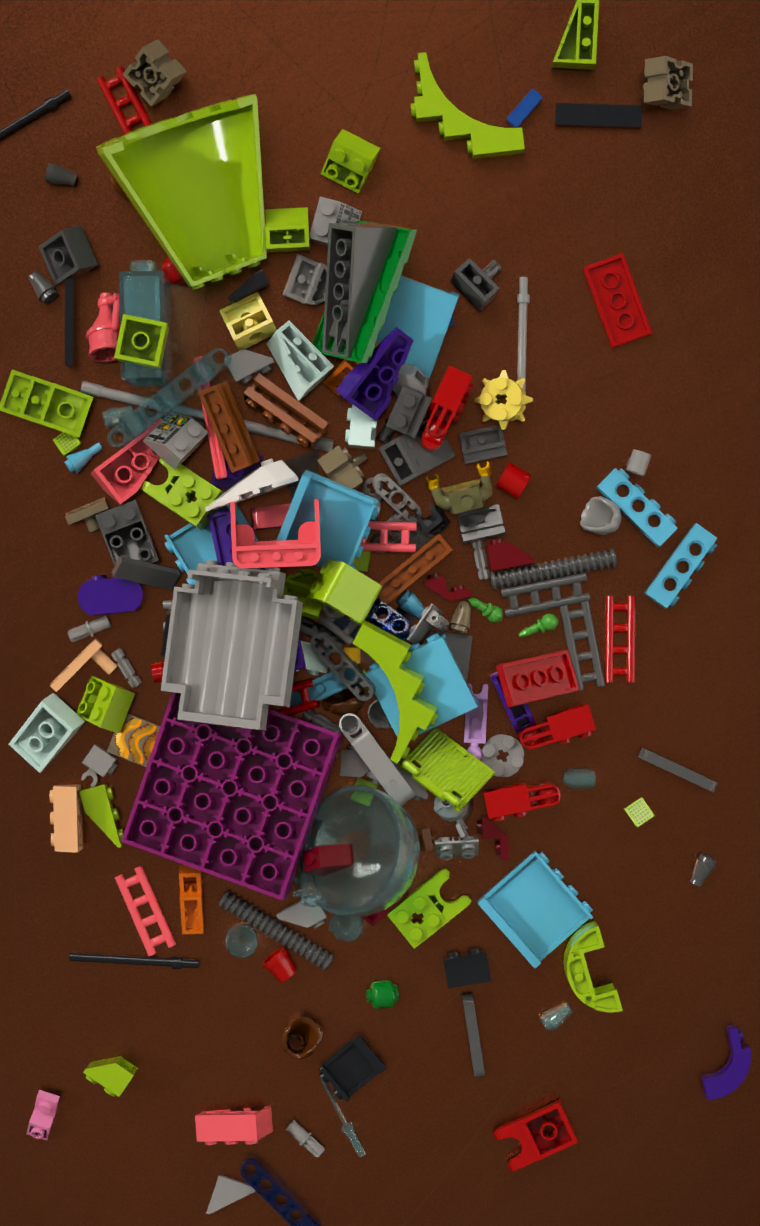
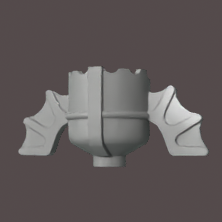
(449, 814)

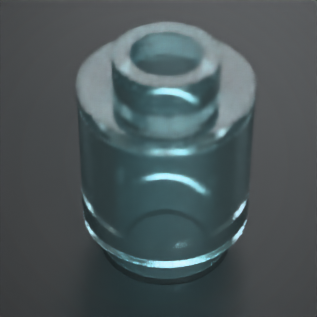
(579, 778)

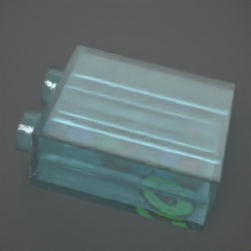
(147, 294)

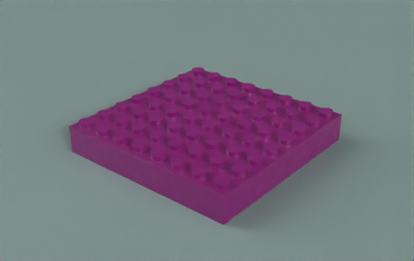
(233, 797)

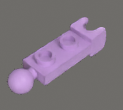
(476, 723)

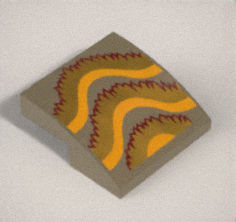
(134, 740)

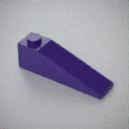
(371, 383)

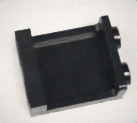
(351, 1067)

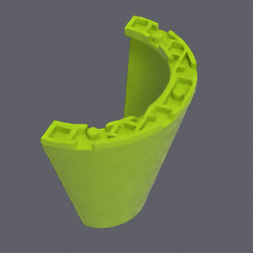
(198, 187)

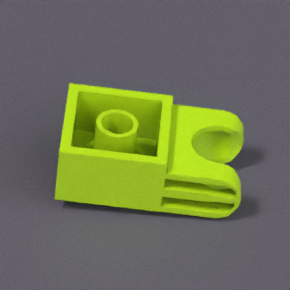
(178, 492)
(434, 908)

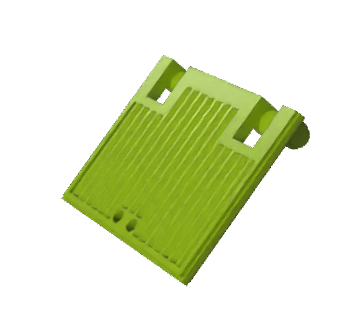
(446, 769)

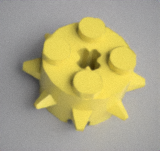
(515, 403)

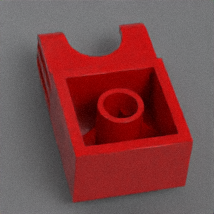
(446, 407)
(559, 728)
(519, 799)
(534, 1140)

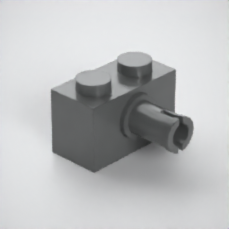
(477, 283)

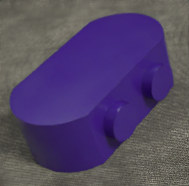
(110, 595)
(520, 715)

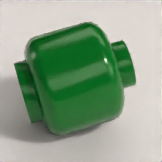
(382, 994)

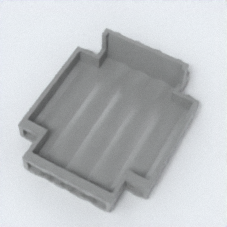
(231, 645)

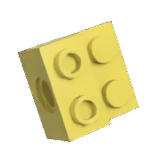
(248, 321)

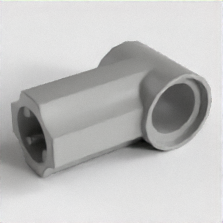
(638, 462)

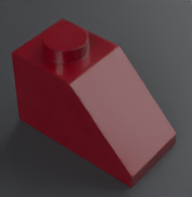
(506, 555)
(328, 859)

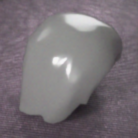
(601, 516)

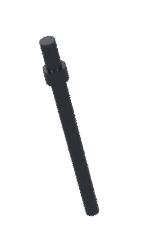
(49, 104)
(175, 962)

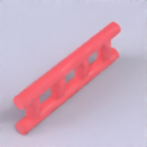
(383, 545)
(140, 923)

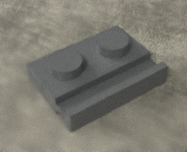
(409, 411)
(482, 444)
(481, 524)

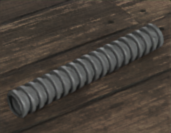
(553, 569)
(276, 930)

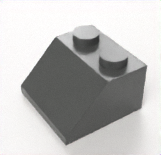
(68, 254)

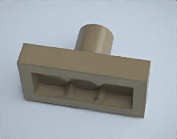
(88, 513)

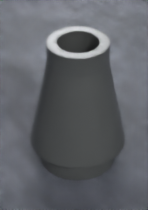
(59, 175)
(43, 288)
(703, 868)

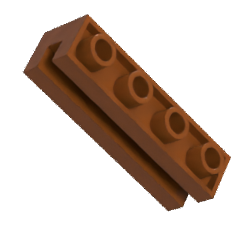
(285, 411)
(229, 426)
(413, 568)

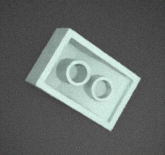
(46, 732)

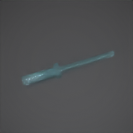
(347, 1126)

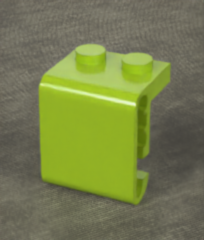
(345, 590)

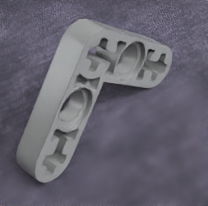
(401, 513)

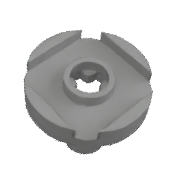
(507, 744)

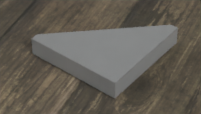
(228, 1191)

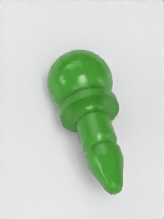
(493, 613)
(548, 622)

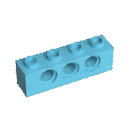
(656, 535)
(695, 535)

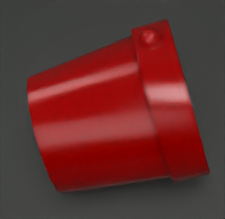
(280, 965)

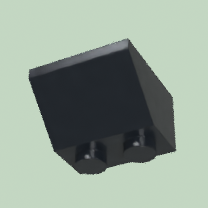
(466, 968)

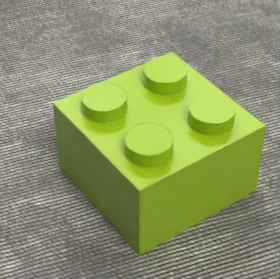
(141, 341)

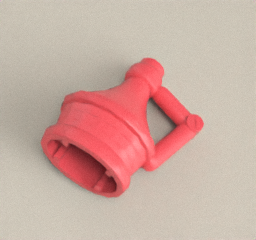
(105, 330)

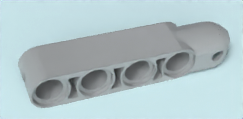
(376, 758)

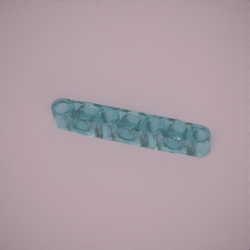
(169, 397)

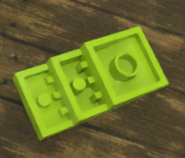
(45, 403)

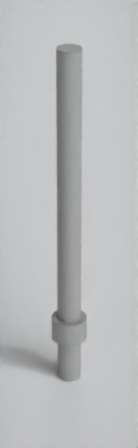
(523, 299)

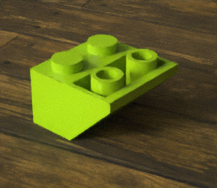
(350, 160)
(287, 230)
(105, 704)
(111, 1073)

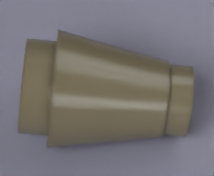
(461, 618)

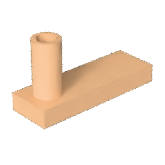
(91, 651)

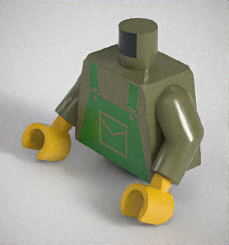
(465, 495)

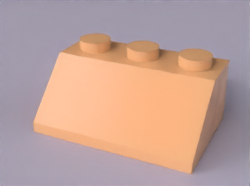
(66, 818)

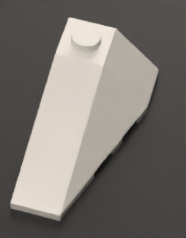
(262, 480)

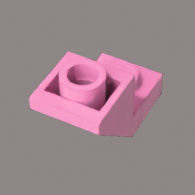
(43, 1115)

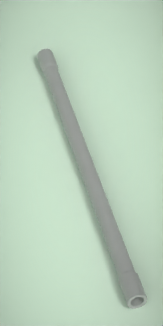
(100, 391)

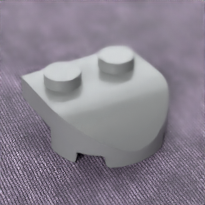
(306, 281)

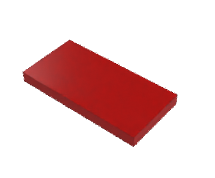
(617, 300)
(537, 678)

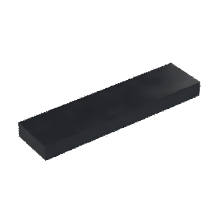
(598, 115)
(70, 323)

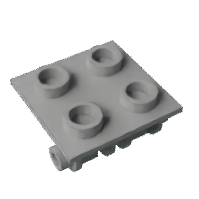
(430, 618)
(447, 849)

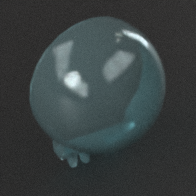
(383, 851)

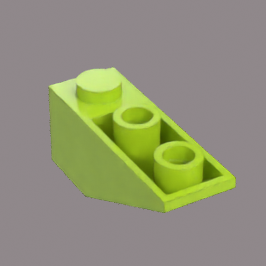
(100, 809)

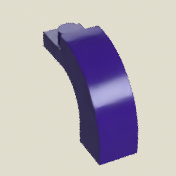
(733, 1074)

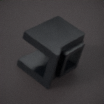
(435, 522)

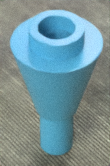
(79, 459)

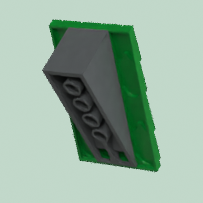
(360, 280)

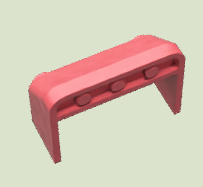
(281, 553)

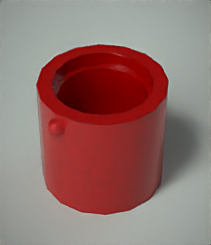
(513, 480)

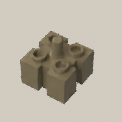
(154, 72)
(668, 82)
(342, 468)

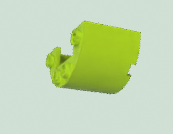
(584, 940)

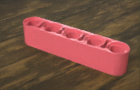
(268, 516)

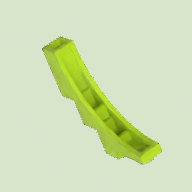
(433, 105)
(390, 654)

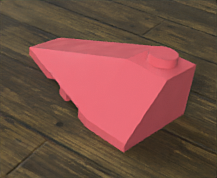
(127, 469)

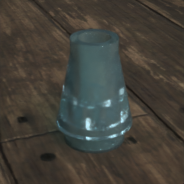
(114, 416)
(554, 1017)

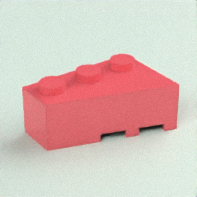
(233, 1126)

